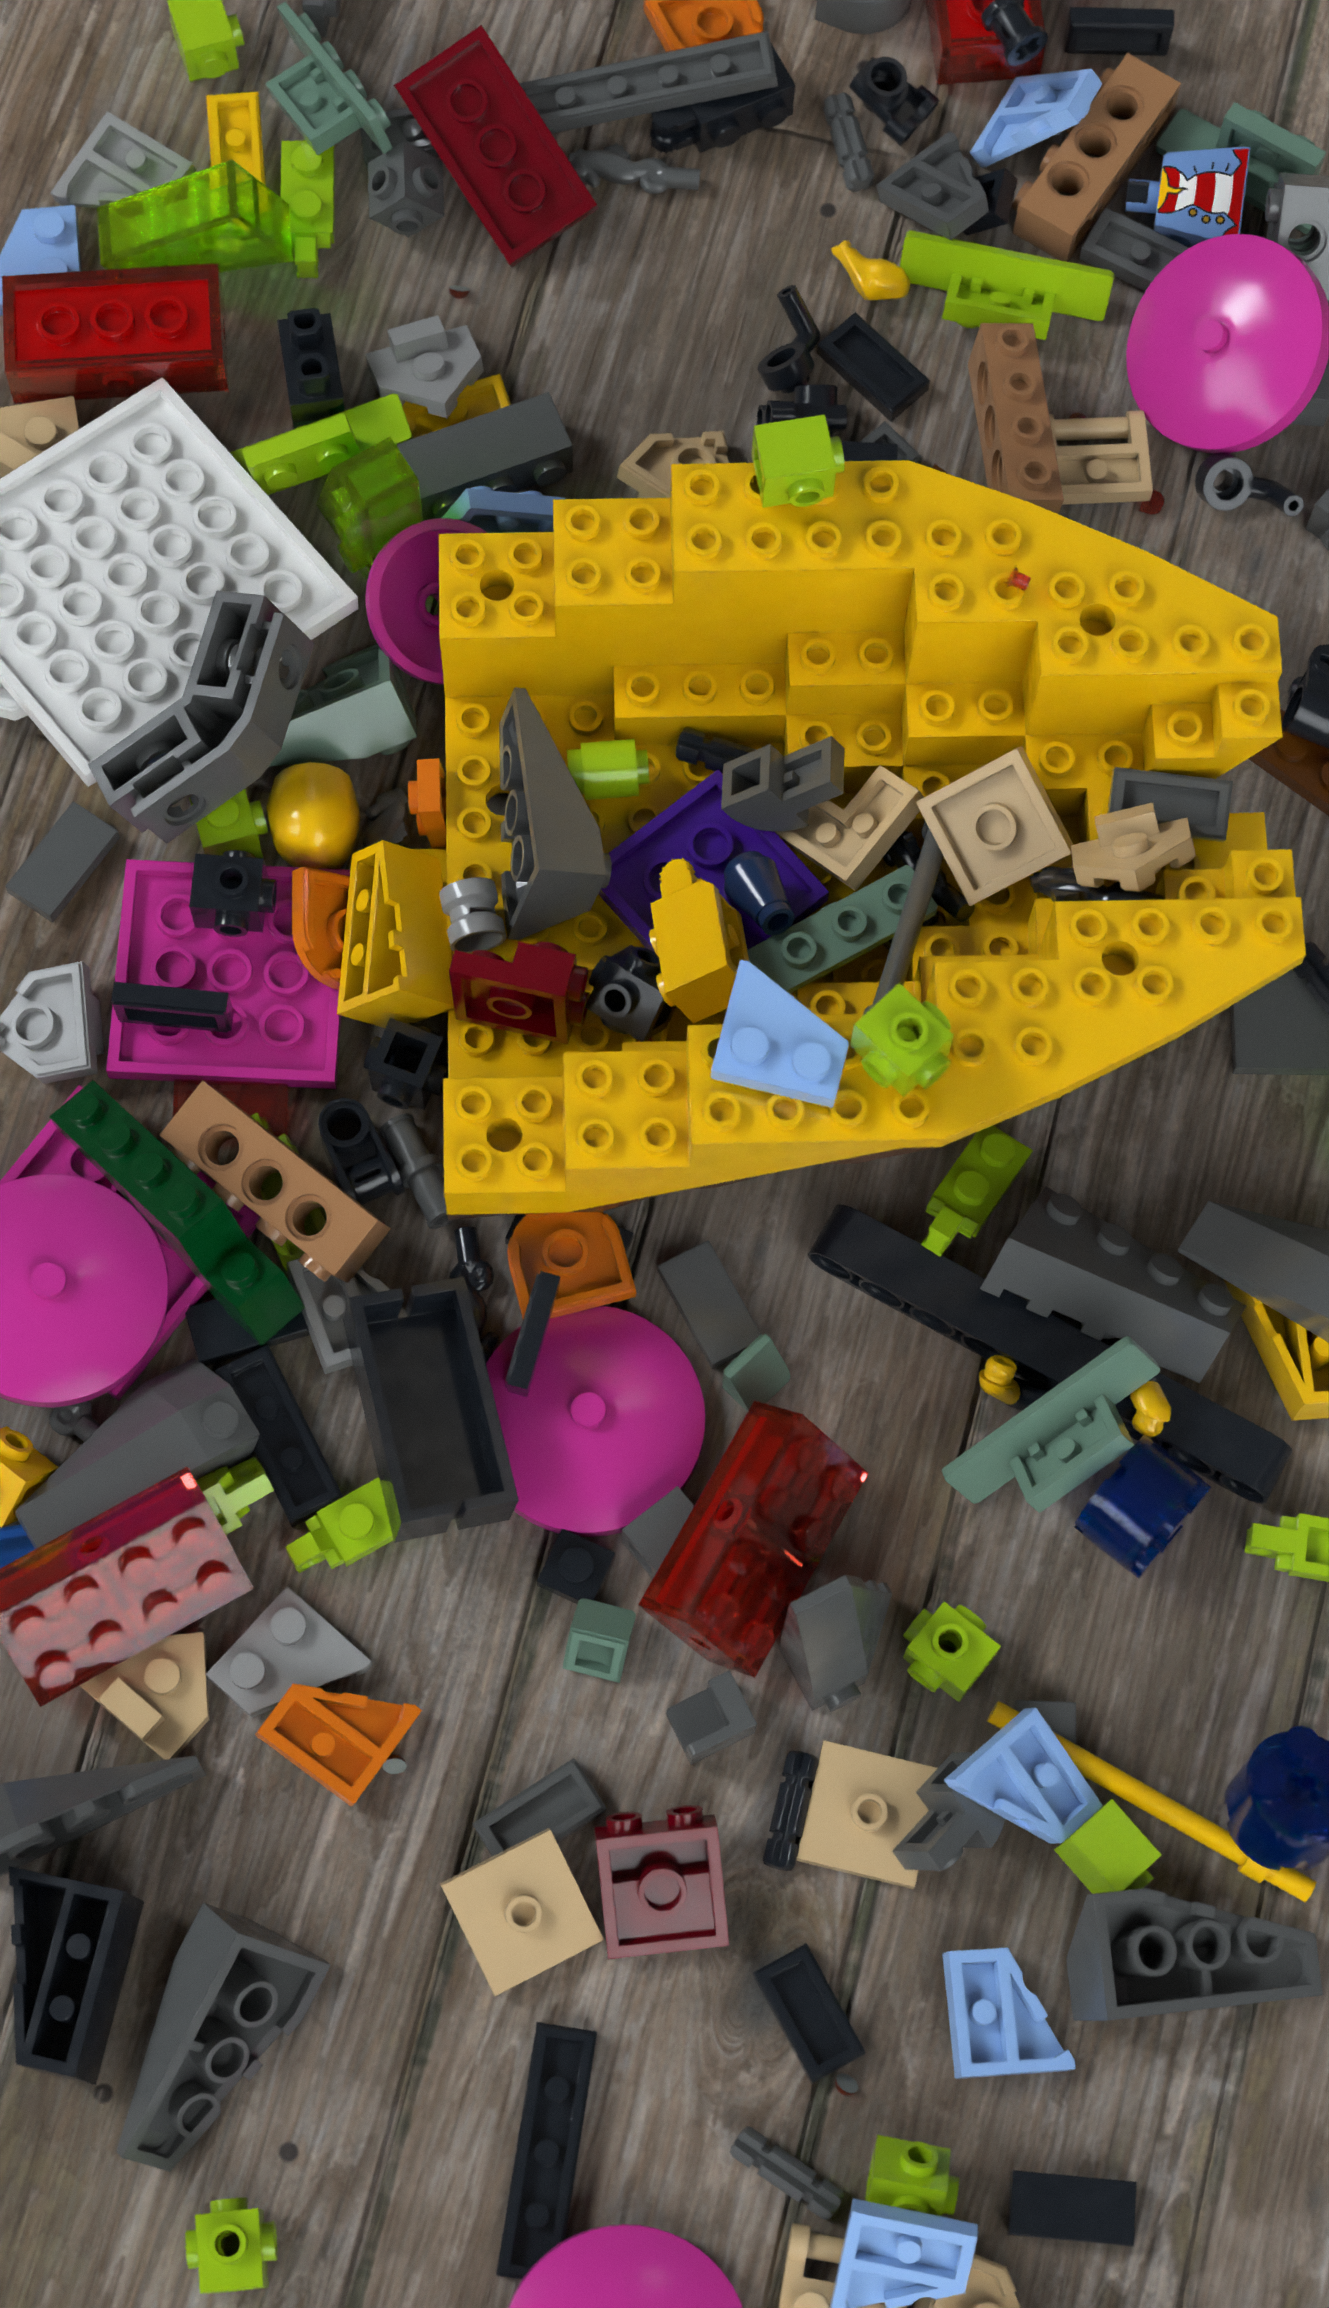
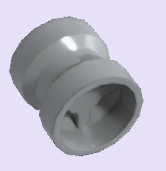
(472, 914)

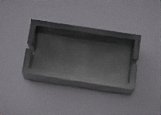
(430, 1409)

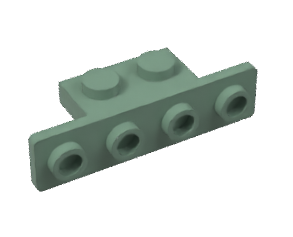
(319, 96)
(1270, 148)
(836, 933)
(1060, 1435)

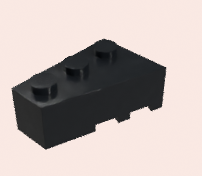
(69, 1970)

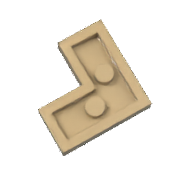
(857, 838)

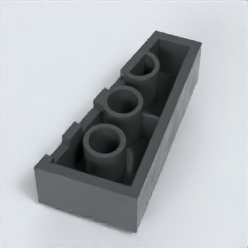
(1113, 1285)

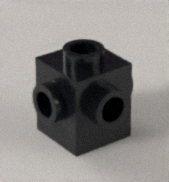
(231, 893)
(628, 993)
(403, 1048)

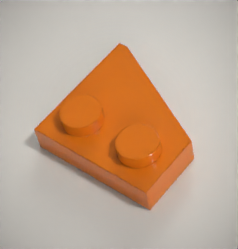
(336, 1736)

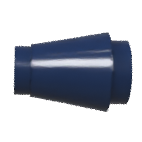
(757, 889)

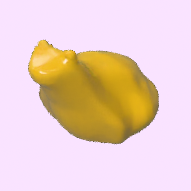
(872, 277)

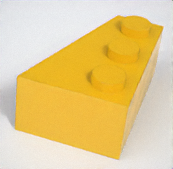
(394, 938)
(1292, 1357)

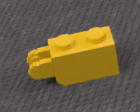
(696, 942)

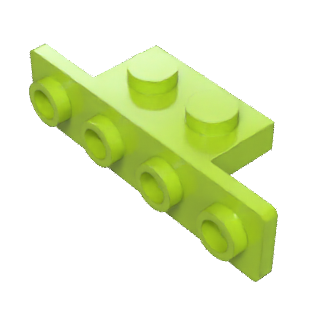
(1004, 284)
(321, 445)

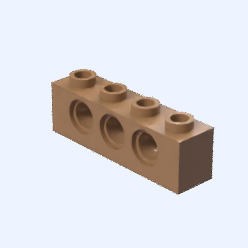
(1062, 222)
(1014, 415)
(350, 1228)

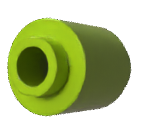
(608, 768)

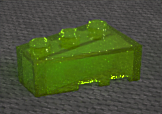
(198, 219)
(370, 502)

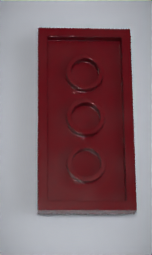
(496, 146)

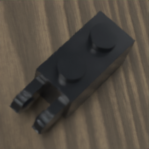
(724, 119)

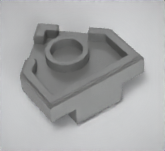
(426, 364)
(54, 1024)

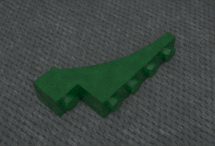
(181, 1211)

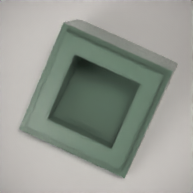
(756, 1373)
(599, 1640)

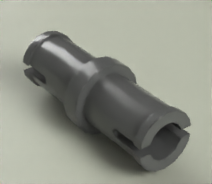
(417, 1167)

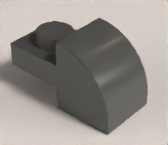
(778, 790)
(949, 1824)

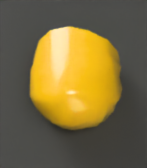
(313, 815)

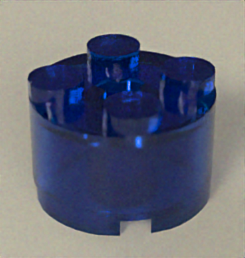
(1141, 1506)
(1283, 1801)

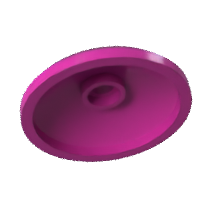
(397, 596)

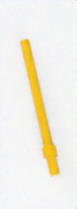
(1169, 1812)

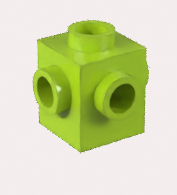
(903, 1041)
(949, 1671)
(911, 2176)
(249, 2265)

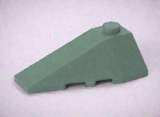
(350, 713)

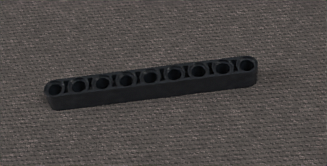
(1043, 1349)

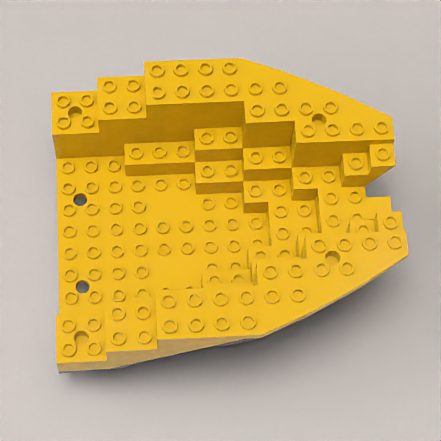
(902, 643)

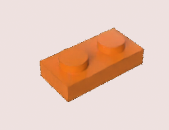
(428, 801)

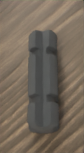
(848, 142)
(787, 2173)

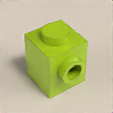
(205, 37)
(796, 461)
(233, 827)
(1109, 1852)

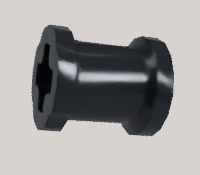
(1014, 30)

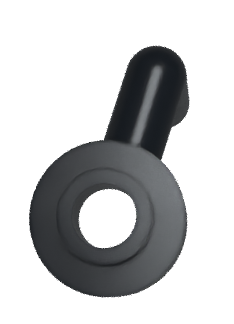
(792, 362)
(1240, 485)

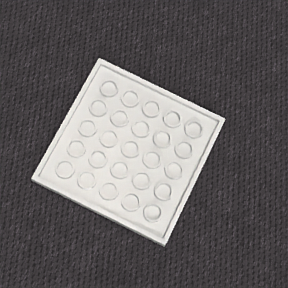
(118, 562)

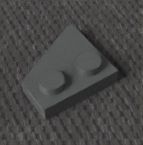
(937, 189)

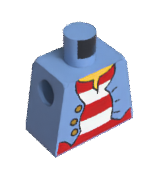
(1197, 194)

